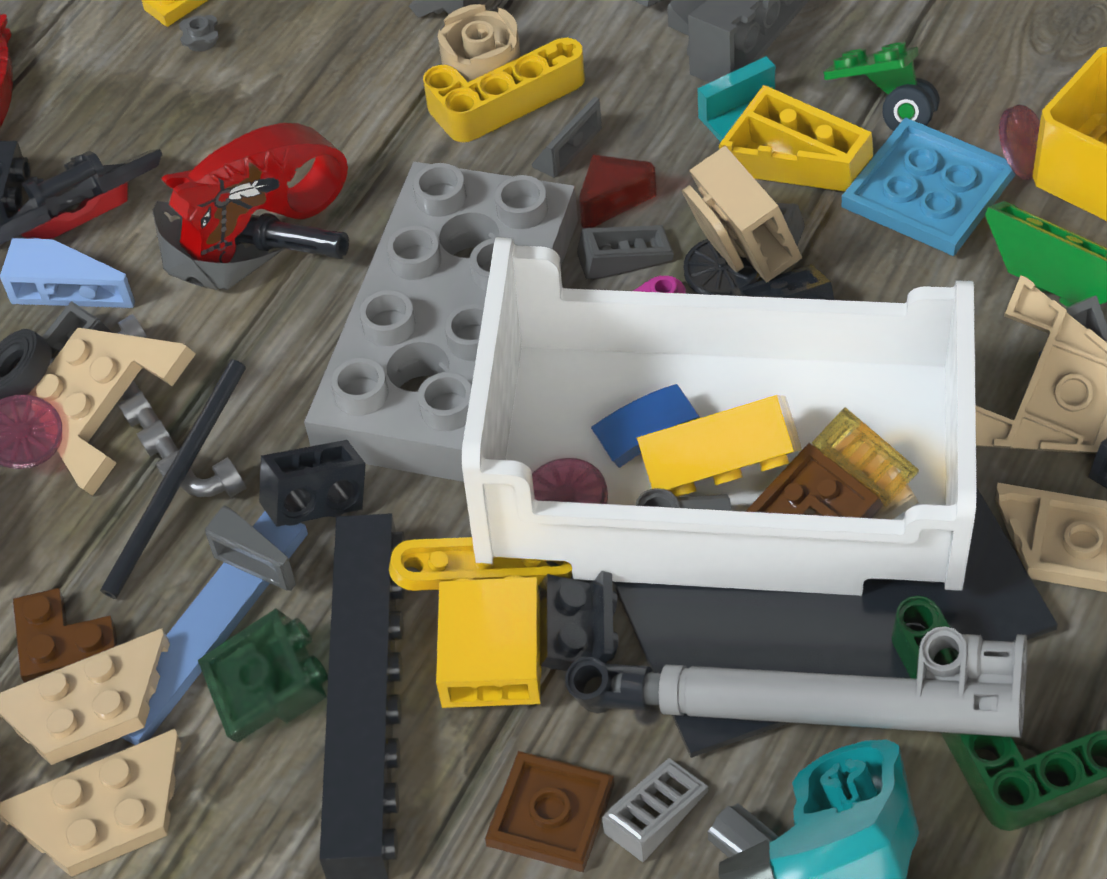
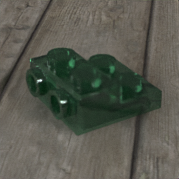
(263, 675)

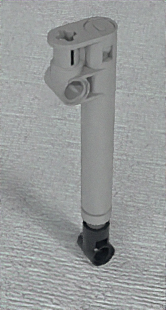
(970, 696)

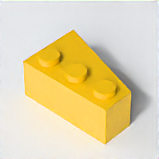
(798, 143)
(720, 445)

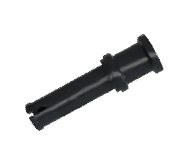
(269, 232)

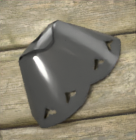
(204, 274)

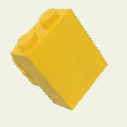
(488, 642)

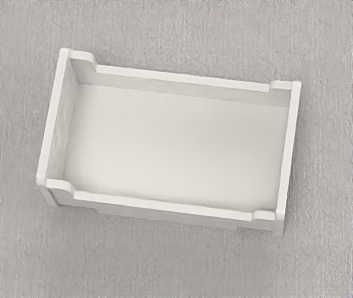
(570, 357)

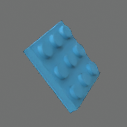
(928, 186)

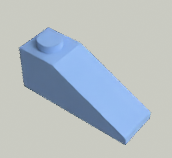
(55, 274)

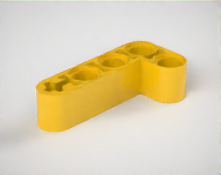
(505, 93)

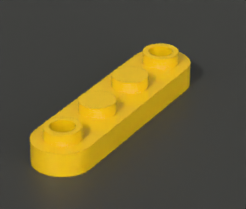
(455, 559)

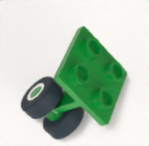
(895, 74)

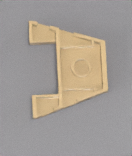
(88, 383)
(1068, 388)

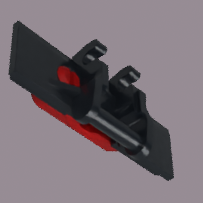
(84, 181)

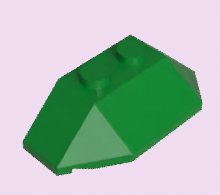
(1049, 254)

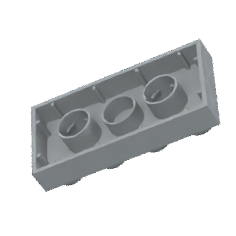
(425, 314)

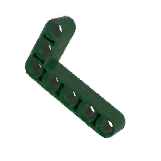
(1010, 771)

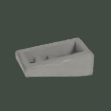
(643, 842)

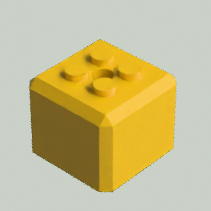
(1074, 140)

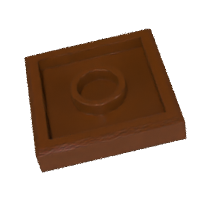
(550, 811)

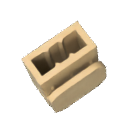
(740, 216)

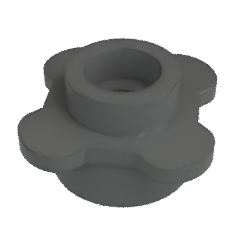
(199, 32)

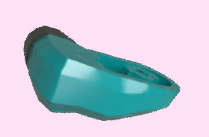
(848, 821)

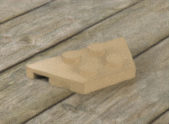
(1057, 535)
(87, 700)
(100, 807)

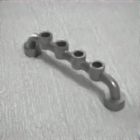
(156, 438)

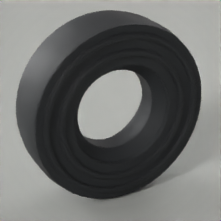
(34, 360)

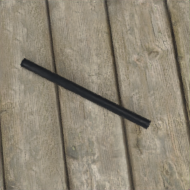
(173, 480)

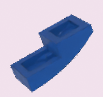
(641, 417)

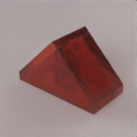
(614, 187)

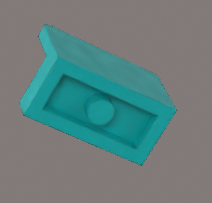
(727, 97)

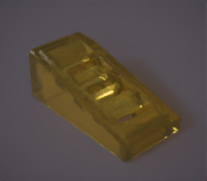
(848, 422)

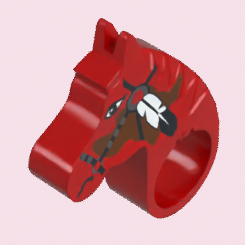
(250, 176)

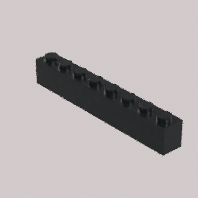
(362, 702)

